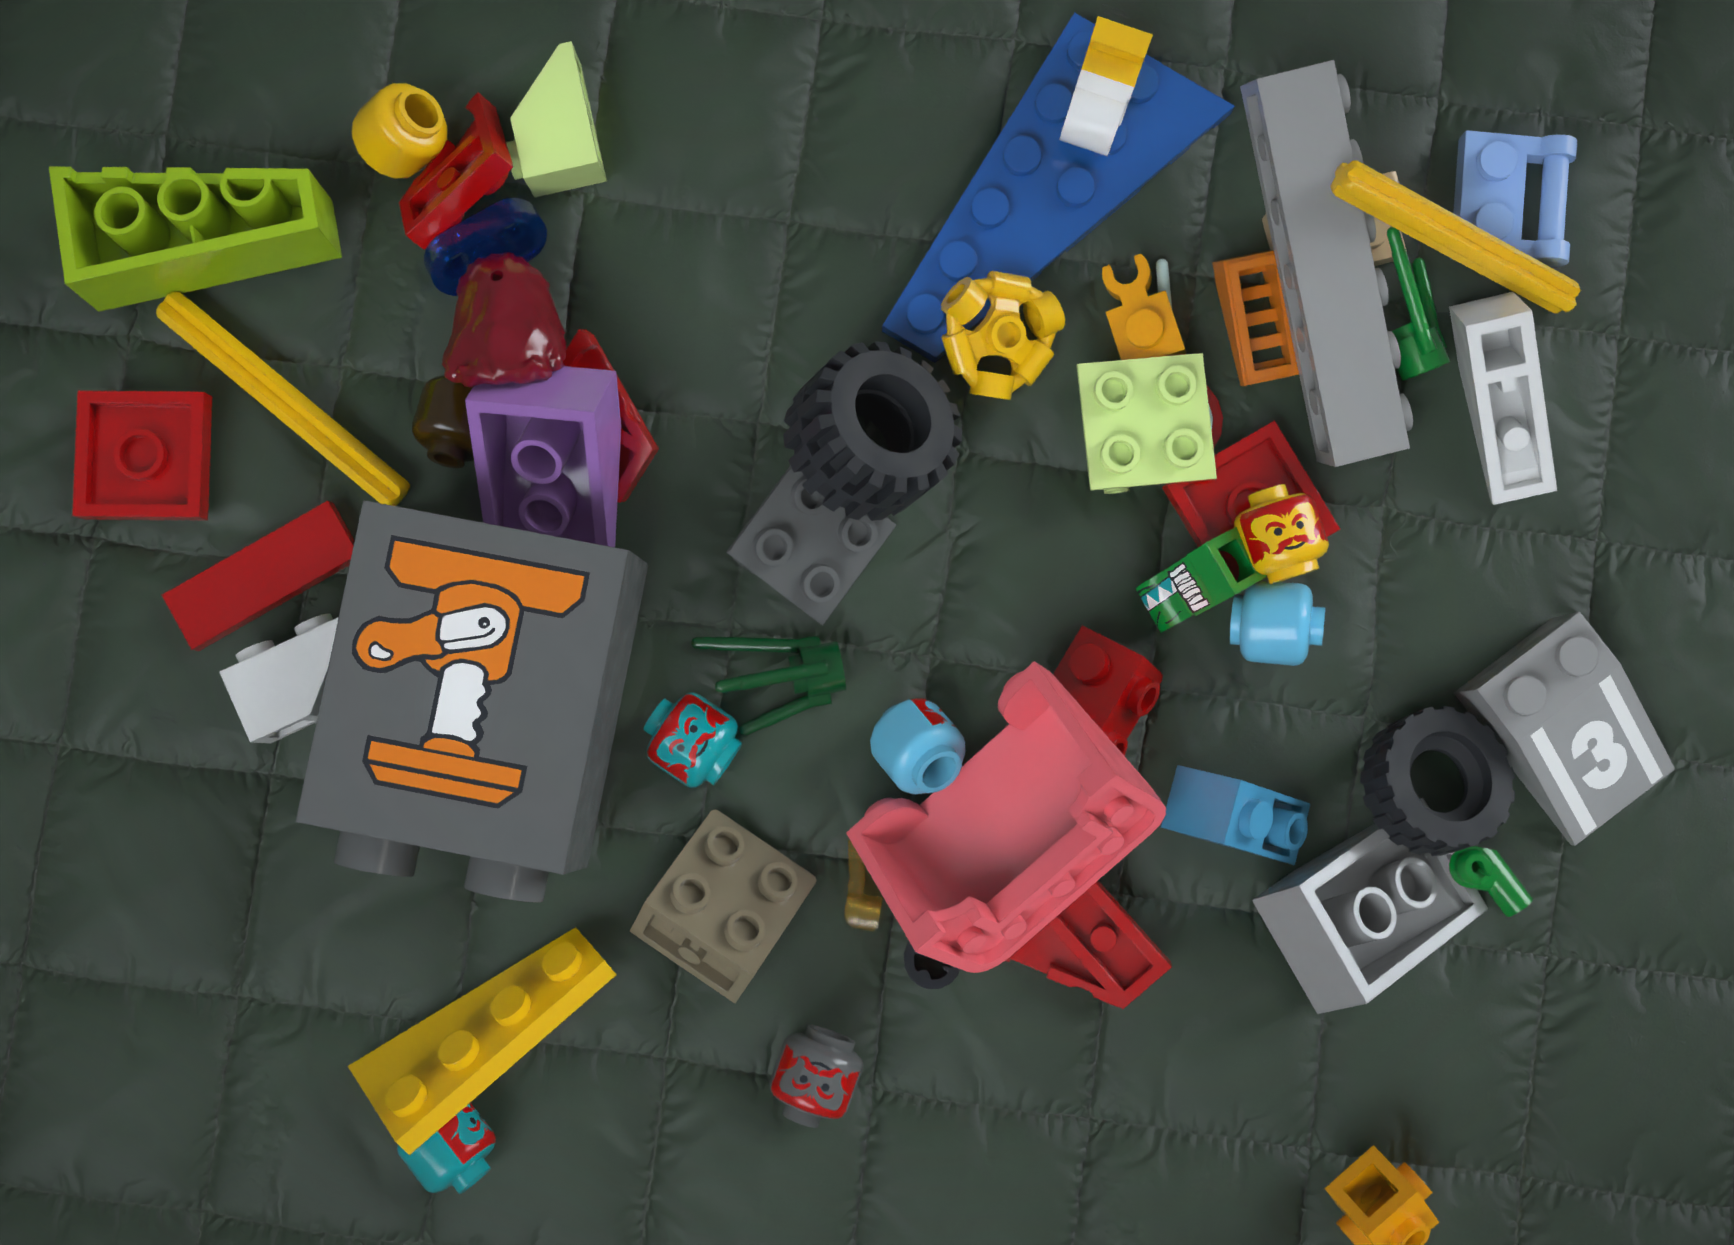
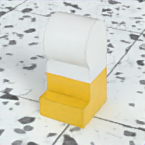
(1105, 85)

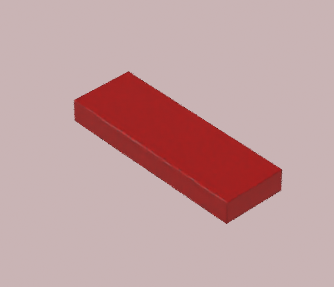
(261, 576)

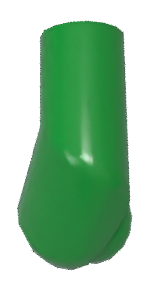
(1487, 871)

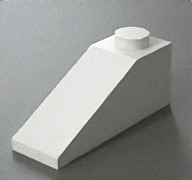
(1505, 395)

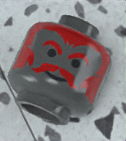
(816, 1075)

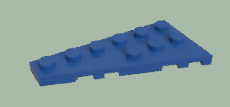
(1045, 194)

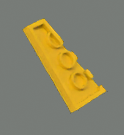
(463, 1048)

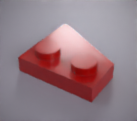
(457, 176)
(1096, 949)

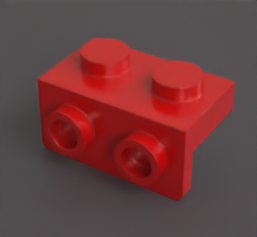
(1109, 683)

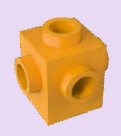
(1382, 1202)

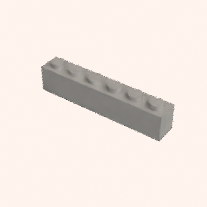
(1327, 265)

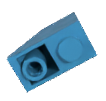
(1236, 814)

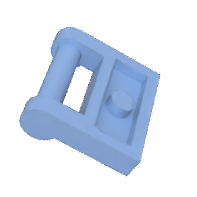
(1493, 188)

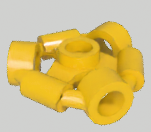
(1000, 331)

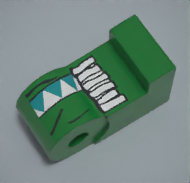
(1198, 581)

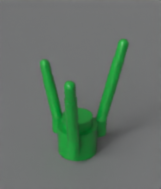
(1421, 340)

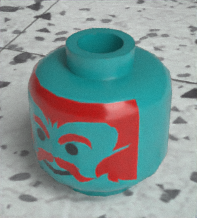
(692, 740)
(453, 1153)

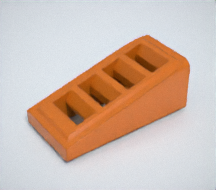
(1237, 321)

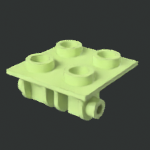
(1146, 422)

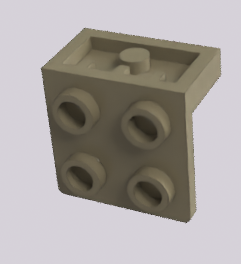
(723, 905)

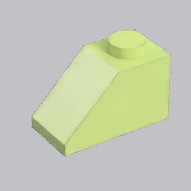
(556, 130)

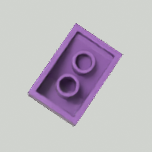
(549, 454)

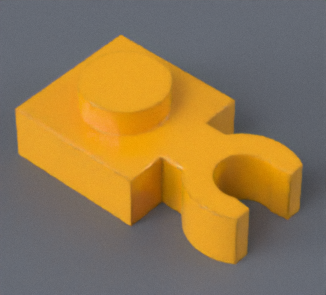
(1144, 322)

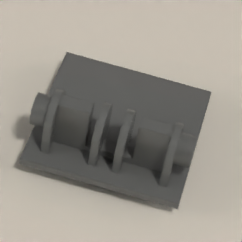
(807, 548)

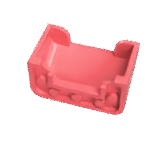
(1012, 834)

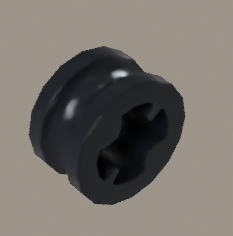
(921, 974)

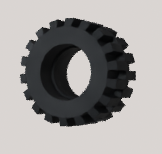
(901, 403)

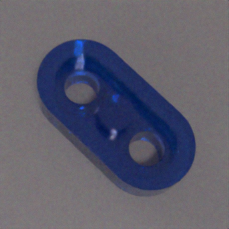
(483, 236)

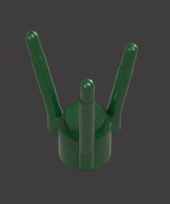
(814, 670)

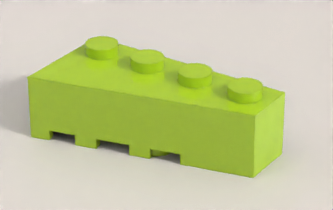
(185, 230)

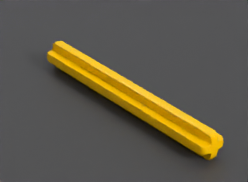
(1454, 236)
(282, 399)

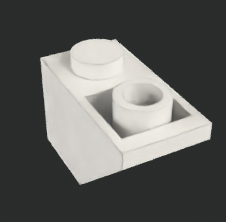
(282, 685)

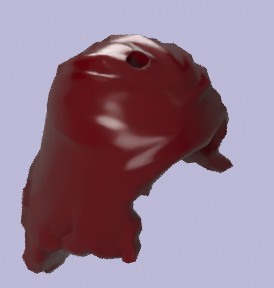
(503, 325)

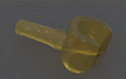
(861, 909)

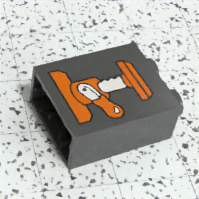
(471, 698)

